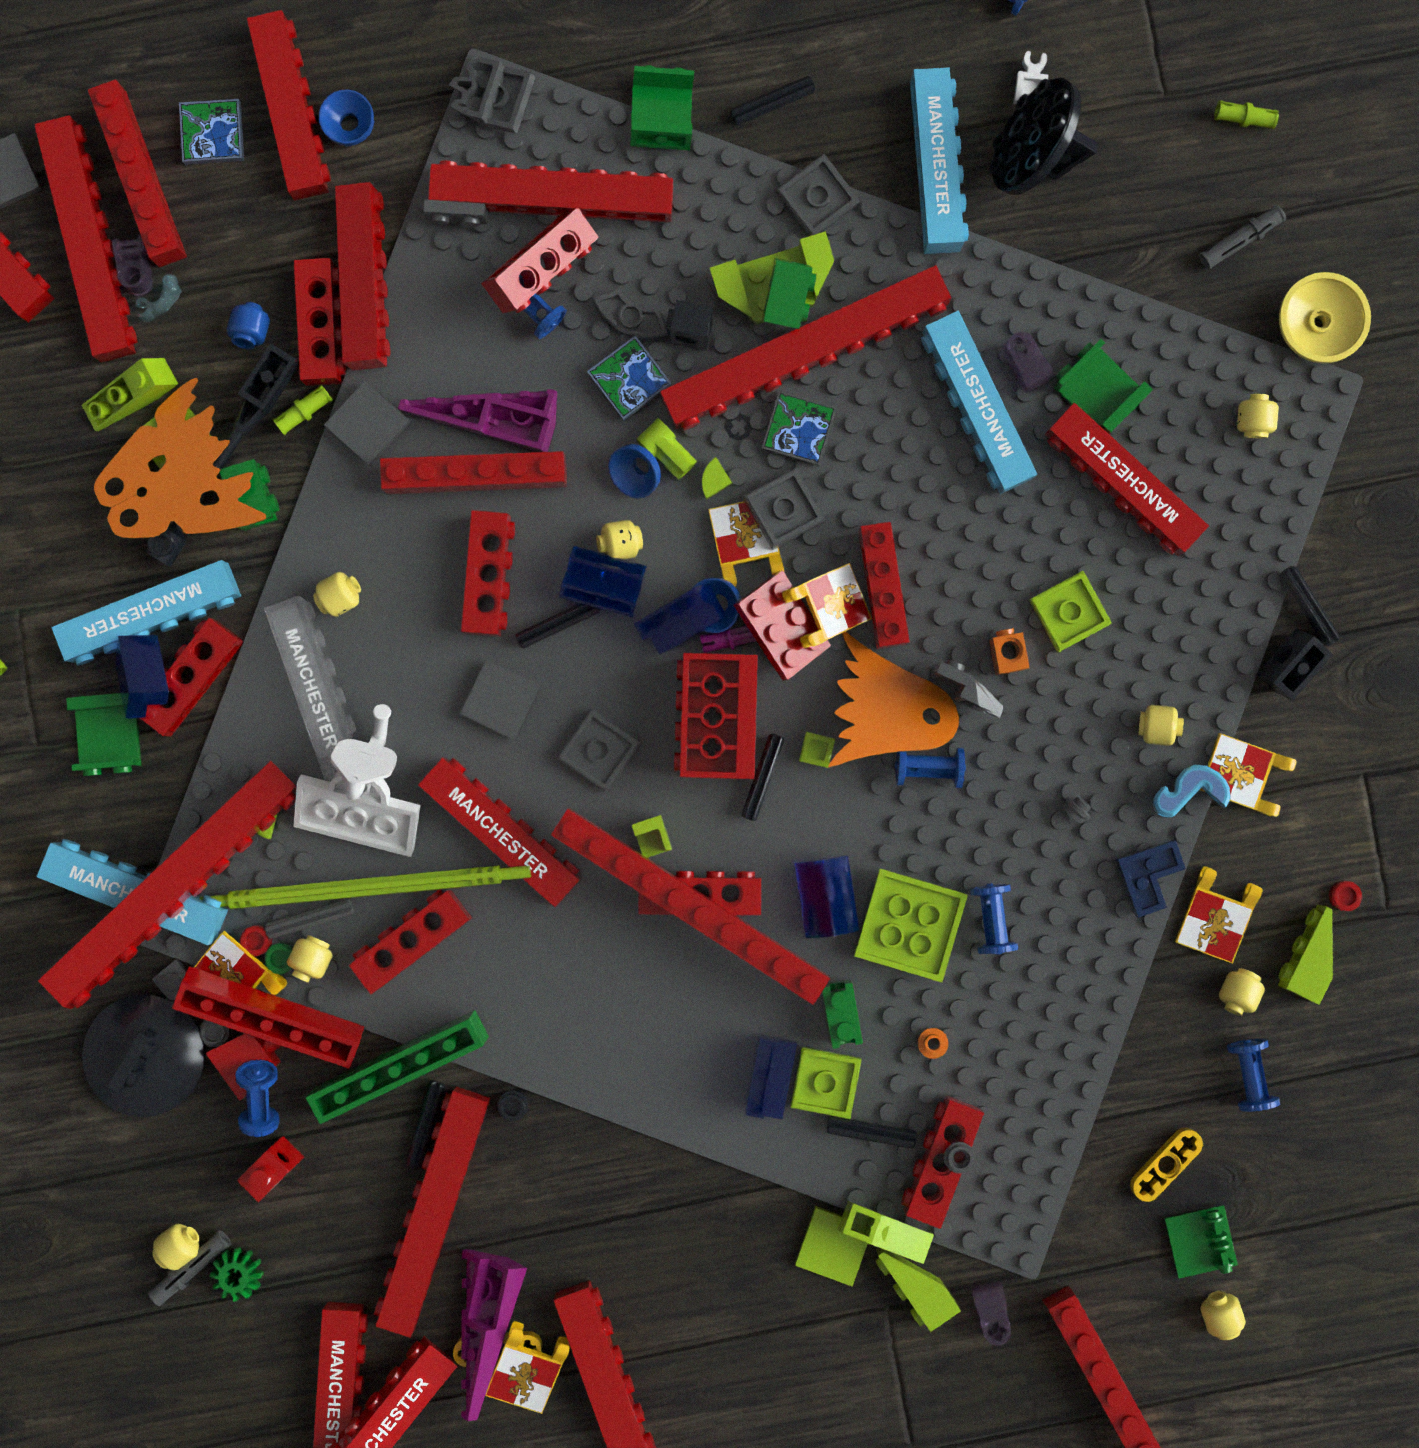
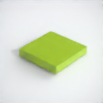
(1070, 611)
(825, 1082)
(828, 1250)

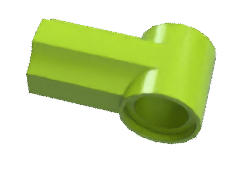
(664, 447)

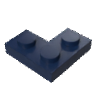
(1141, 875)

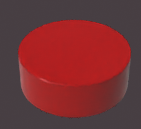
(1345, 895)
(255, 940)

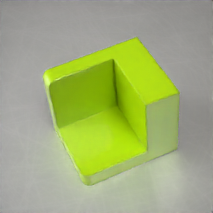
(652, 836)

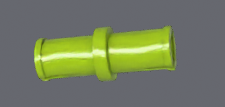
(1246, 114)
(302, 409)

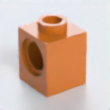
(1003, 665)

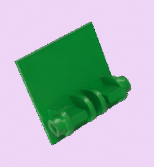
(1201, 1242)

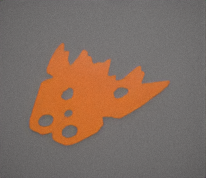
(178, 485)

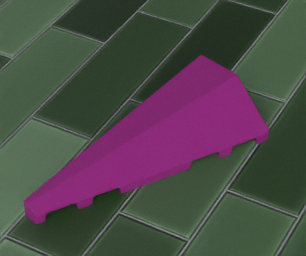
(513, 418)
(491, 1296)

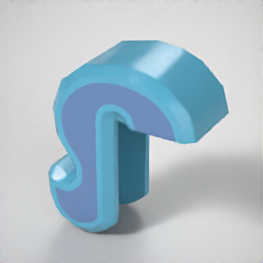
(1187, 785)

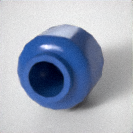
(248, 325)

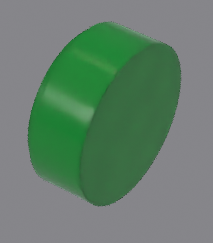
(277, 957)

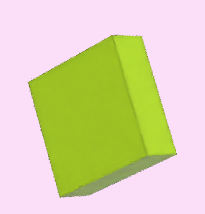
(816, 750)

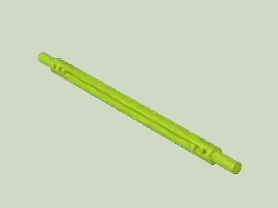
(371, 886)

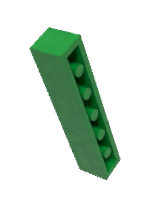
(397, 1067)

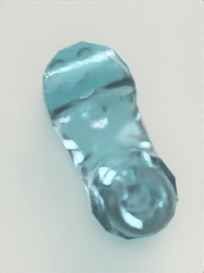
(168, 297)

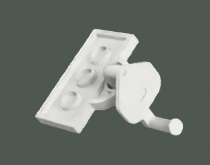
(357, 798)

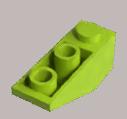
(130, 392)
(1312, 961)
(885, 1232)
(925, 1291)

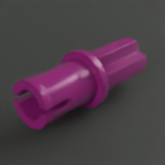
(726, 639)

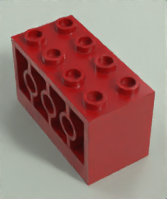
(734, 703)

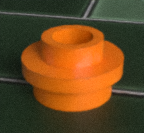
(928, 1034)

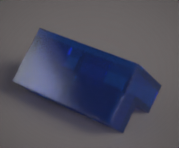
(603, 581)
(681, 618)
(140, 674)
(827, 897)
(770, 1077)

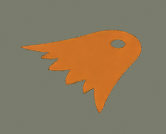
(890, 708)

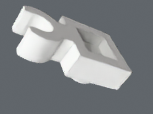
(1029, 80)

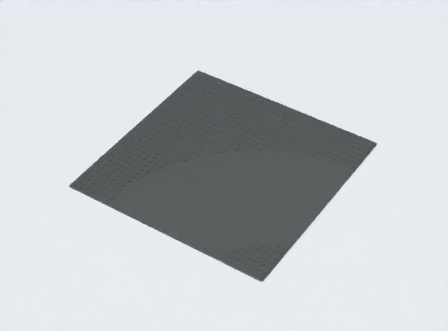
(642, 1008)

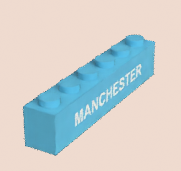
(937, 160)
(978, 402)
(147, 611)
(112, 883)

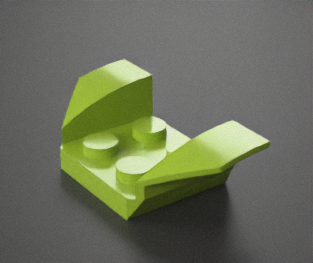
(747, 284)

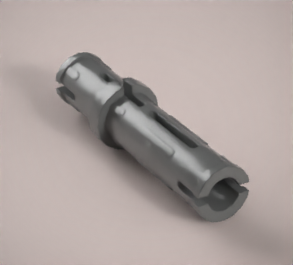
(1253, 230)
(163, 1291)

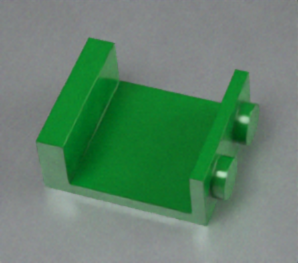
(661, 108)
(1100, 387)
(104, 735)

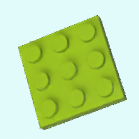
(910, 925)

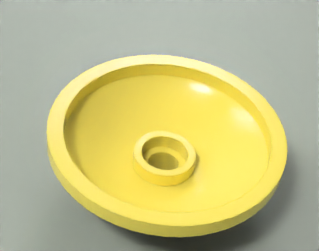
(1340, 308)

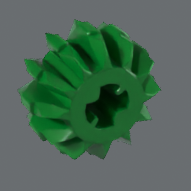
(235, 1262)

